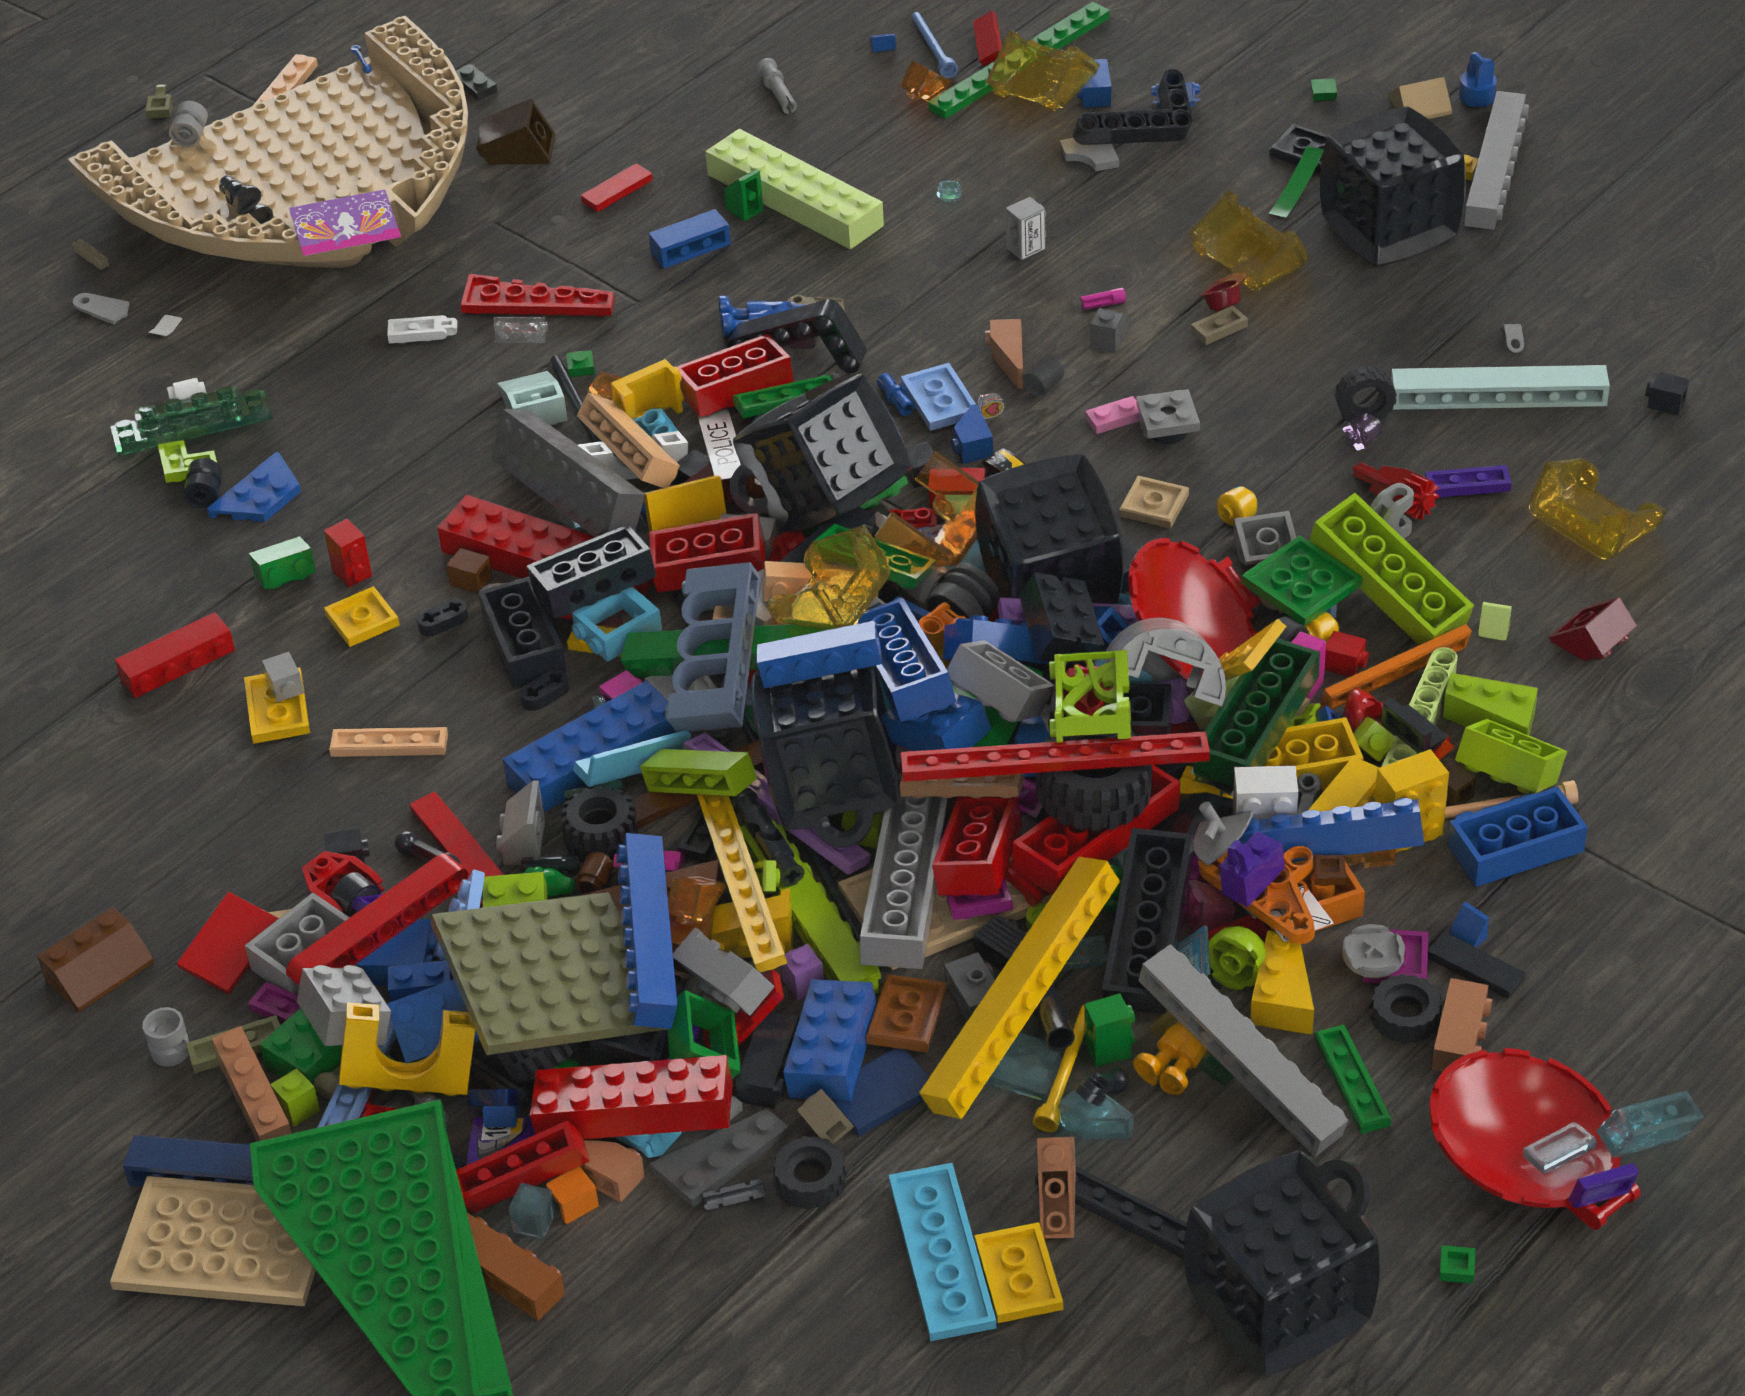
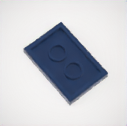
(884, 1090)

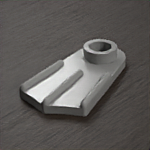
(101, 307)

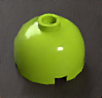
(1236, 957)

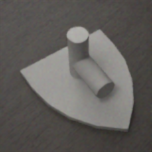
(1218, 833)

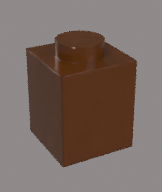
(469, 570)

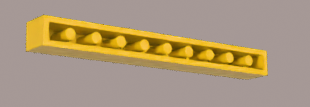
(1019, 988)

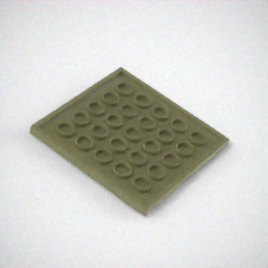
(540, 971)

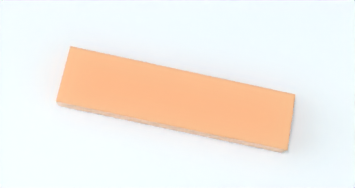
(388, 742)

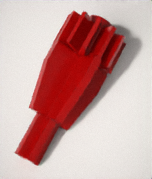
(1381, 479)

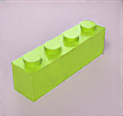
(698, 772)

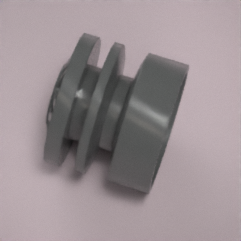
(966, 591)

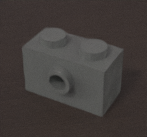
(968, 982)

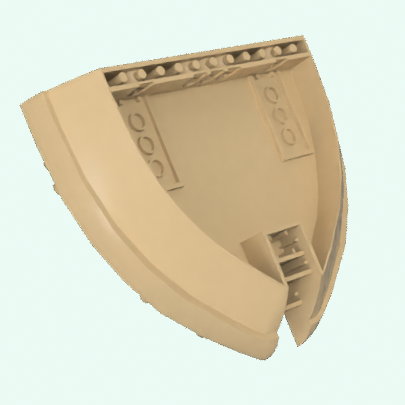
(306, 146)

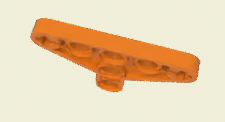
(1278, 895)

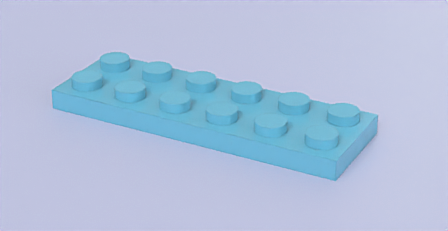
(942, 1252)

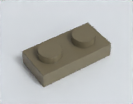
(1219, 325)

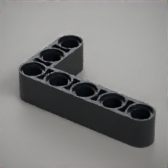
(1143, 126)
(812, 320)

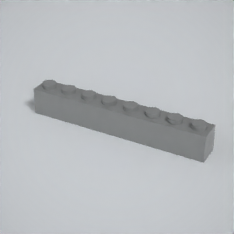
(1496, 160)
(1243, 1050)

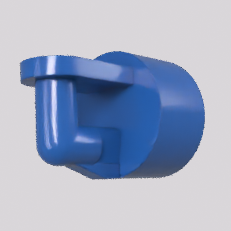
(1478, 82)

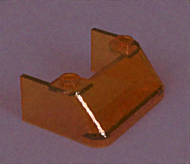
(954, 503)

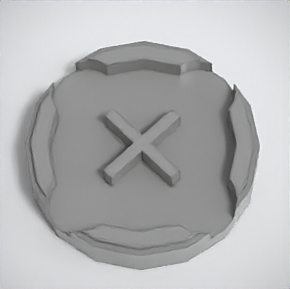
(1373, 951)

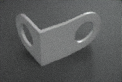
(1513, 331)

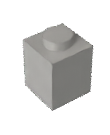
(282, 676)

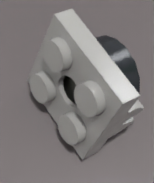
(1167, 416)

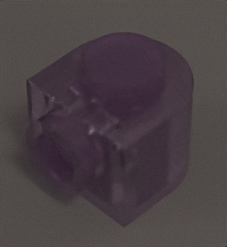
(1367, 427)

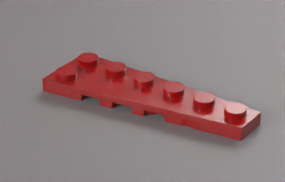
(491, 296)

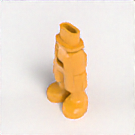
(1174, 1044)

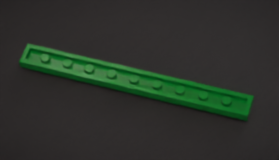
(1054, 37)

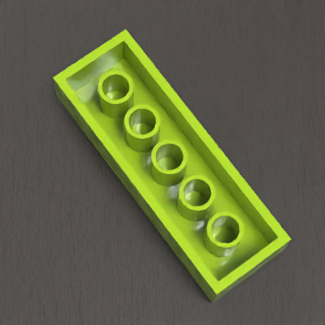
(1391, 570)

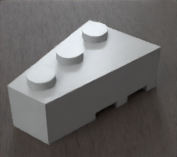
(722, 974)

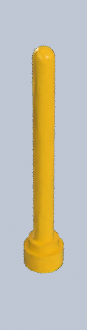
(1048, 1115)

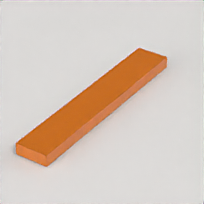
(1395, 667)

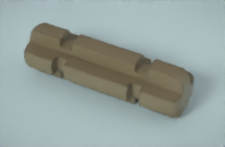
(90, 254)

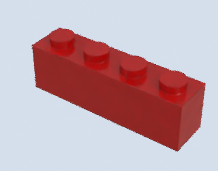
(175, 654)
(525, 1162)

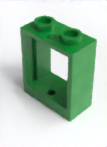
(711, 1017)

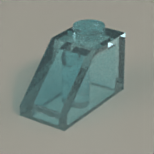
(1094, 1121)

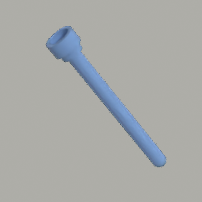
(946, 66)

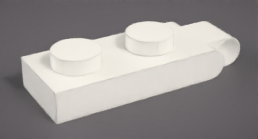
(421, 329)

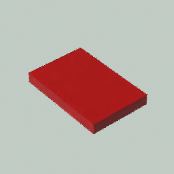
(219, 948)

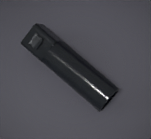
(1054, 1021)

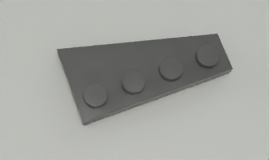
(719, 1156)

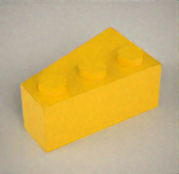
(729, 932)
(1282, 989)

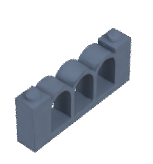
(722, 706)

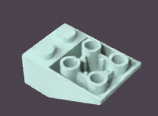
(535, 393)

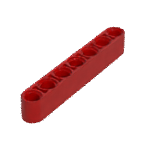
(383, 917)

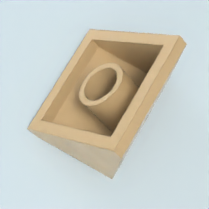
(1425, 97)

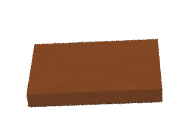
(906, 1013)

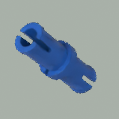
(895, 394)

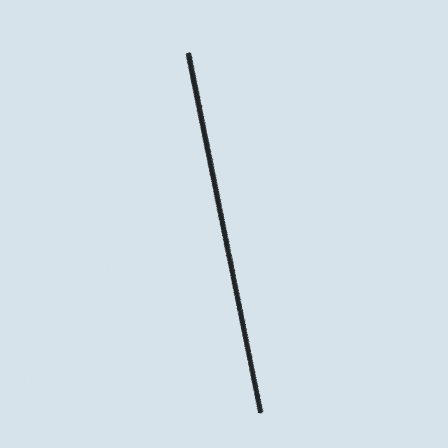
(817, 859)

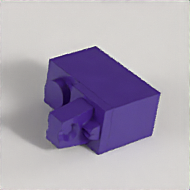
(1251, 867)

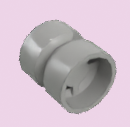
(188, 123)
(166, 1036)

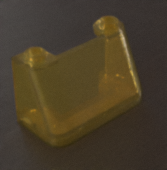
(1040, 72)
(1247, 243)
(1572, 506)
(844, 581)

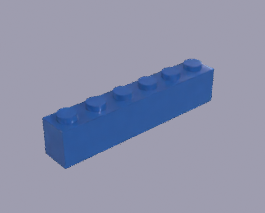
(1345, 828)

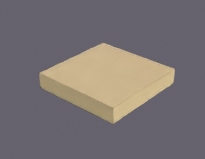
(1154, 502)

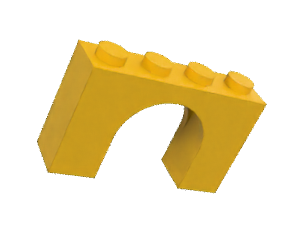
(441, 1072)

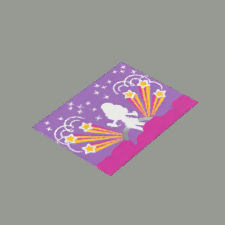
(344, 222)

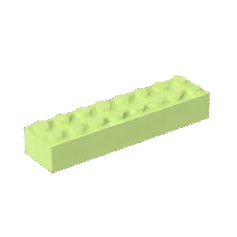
(798, 189)

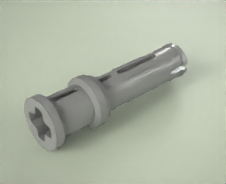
(774, 80)

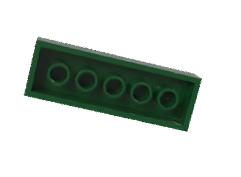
(1259, 710)

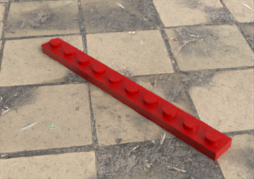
(1054, 756)

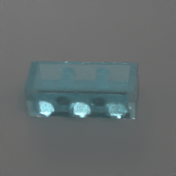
(1650, 1123)

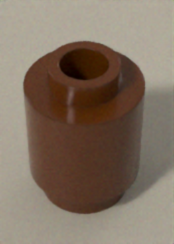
(594, 873)

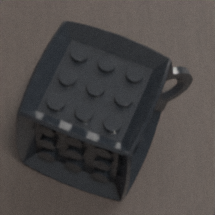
(1392, 185)
(820, 455)
(1050, 522)
(827, 752)
(1283, 1260)

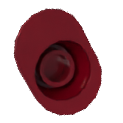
(1224, 292)

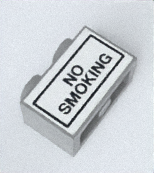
(1025, 228)

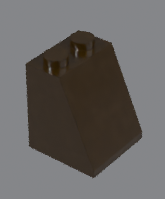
(516, 136)

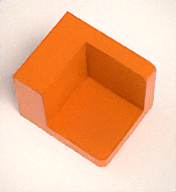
(574, 1194)

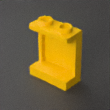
(649, 389)

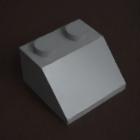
(1262, 535)
(522, 826)

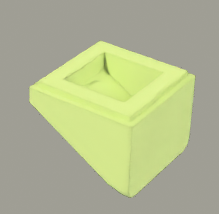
(1494, 621)

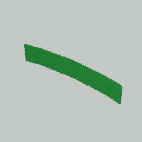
(1297, 182)

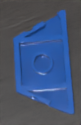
(259, 493)

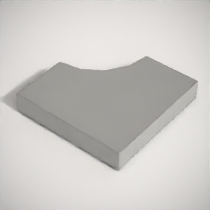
(1098, 156)

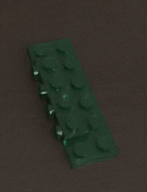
(190, 418)

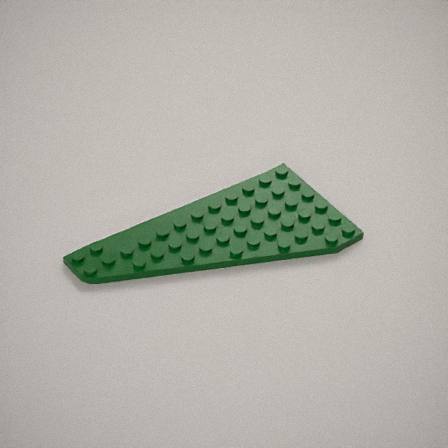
(392, 1241)

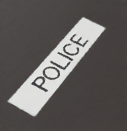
(718, 437)

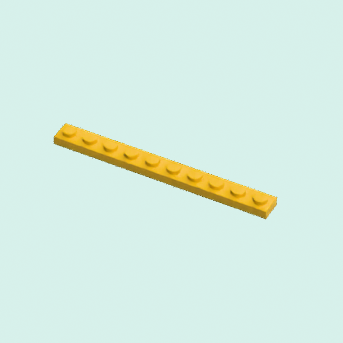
(742, 882)

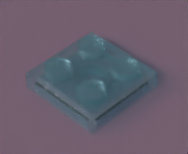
(1028, 1068)

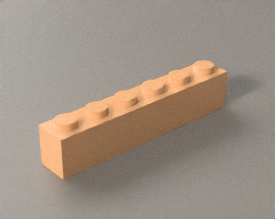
(628, 441)

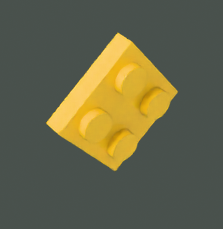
(361, 616)

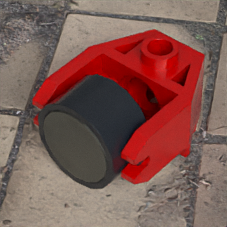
(348, 877)

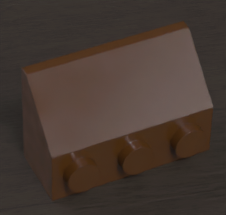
(95, 959)

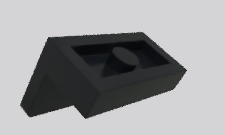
(1411, 726)

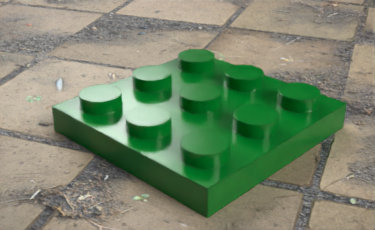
(1302, 580)

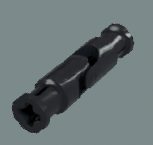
(768, 837)

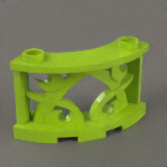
(1106, 720)

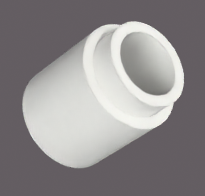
(185, 388)

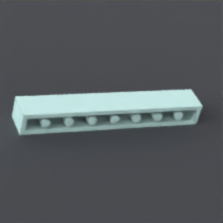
(1501, 387)

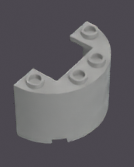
(1177, 642)

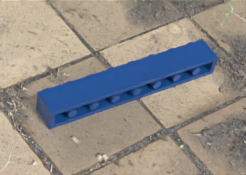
(646, 931)

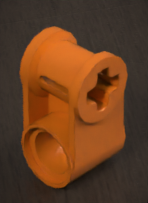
(934, 624)

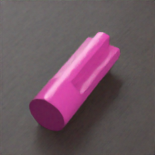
(1103, 299)

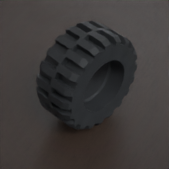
(1095, 801)

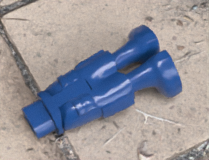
(732, 316)

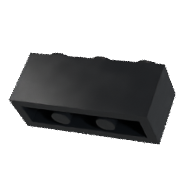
(763, 1067)

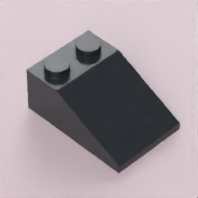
(1189, 816)

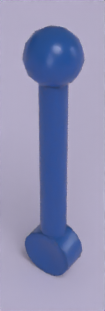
(366, 67)

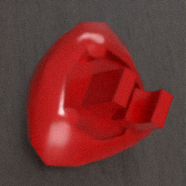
(1362, 705)

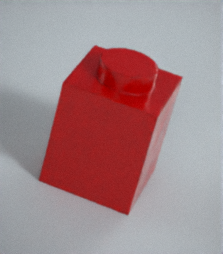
(1345, 654)

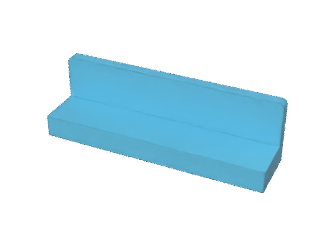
(625, 760)

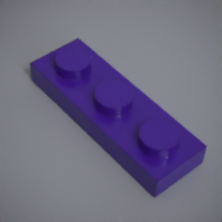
(1471, 480)

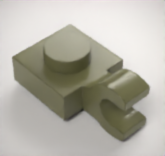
(160, 104)

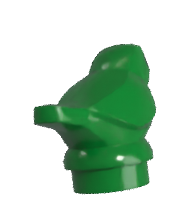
(555, 881)

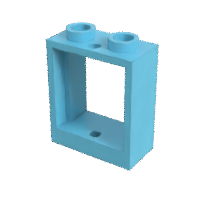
(611, 645)

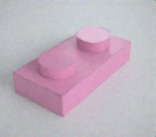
(1113, 415)

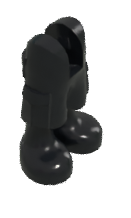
(245, 199)

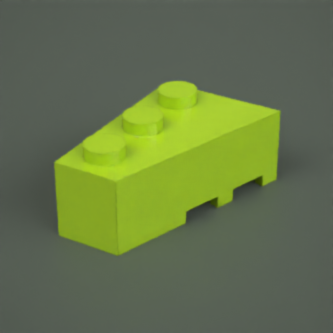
(1477, 699)

